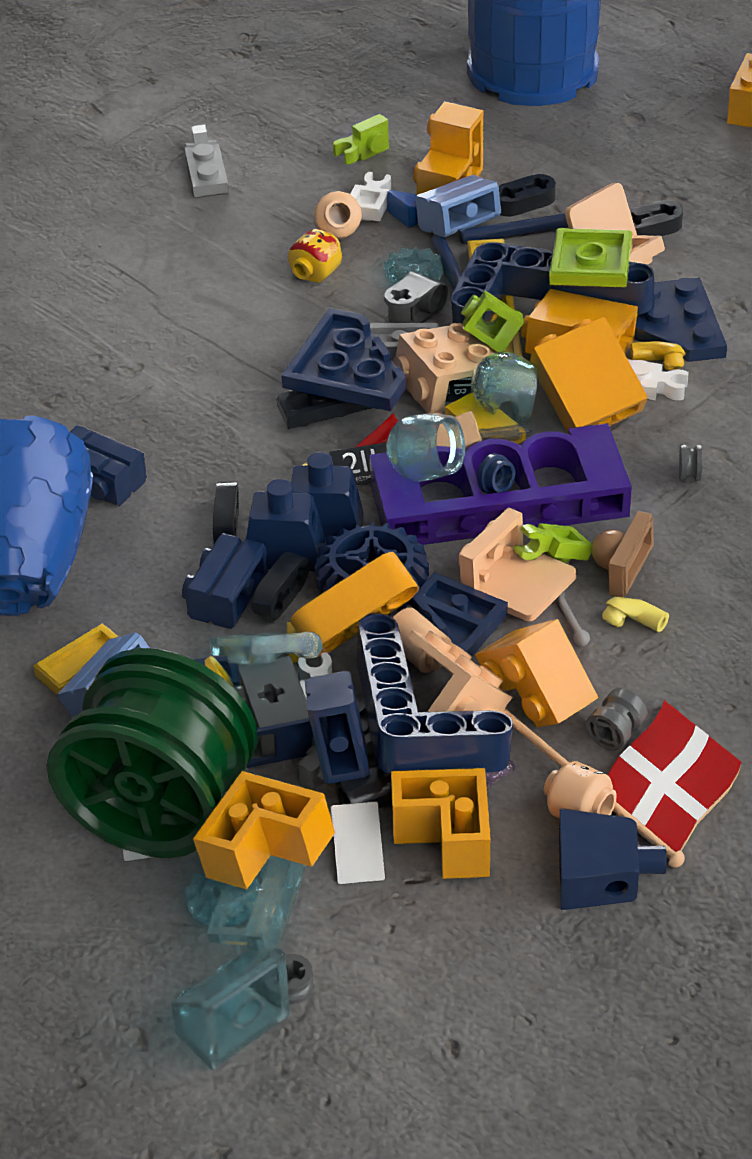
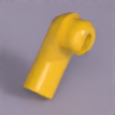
(656, 350)

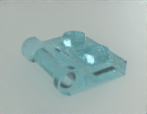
(266, 646)

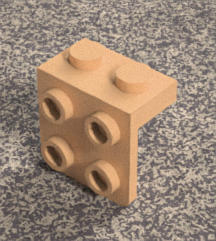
(610, 211)
(436, 357)
(499, 571)
(470, 686)

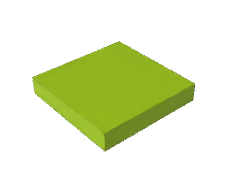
(591, 257)

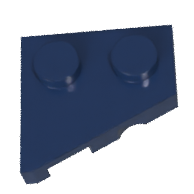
(459, 611)

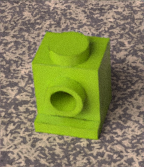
(496, 333)

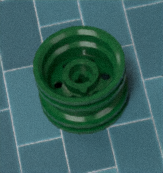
(151, 751)

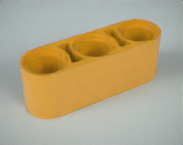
(370, 590)

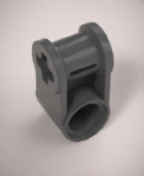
(415, 299)

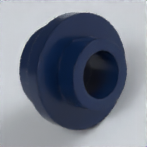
(495, 474)

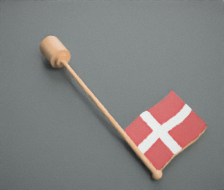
(660, 780)

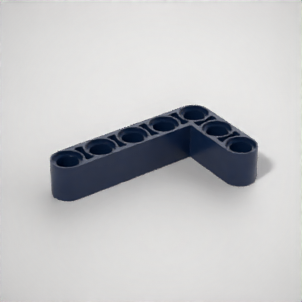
(525, 273)
(416, 739)

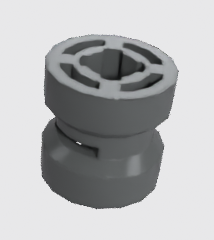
(611, 723)

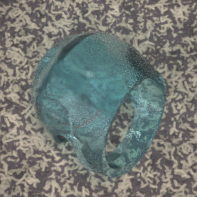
(506, 378)
(413, 446)

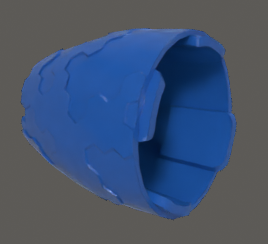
(41, 509)

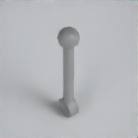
(580, 636)

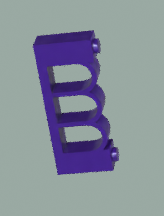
(586, 453)

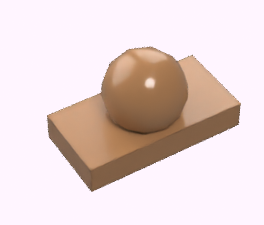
(625, 552)

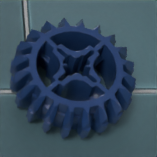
(360, 546)

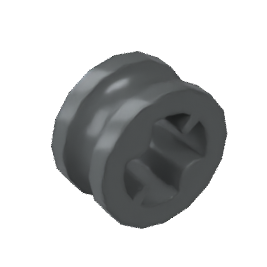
(690, 462)
(300, 988)

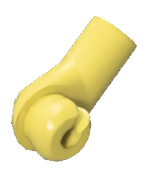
(636, 609)

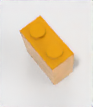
(562, 310)
(588, 376)

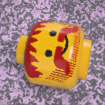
(316, 254)

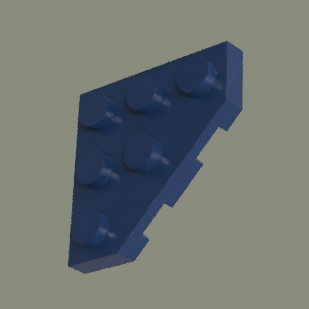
(683, 318)
(346, 363)

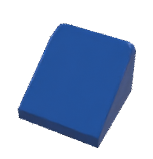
(403, 207)

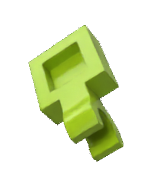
(367, 140)
(556, 540)

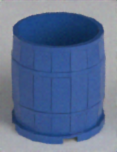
(533, 48)

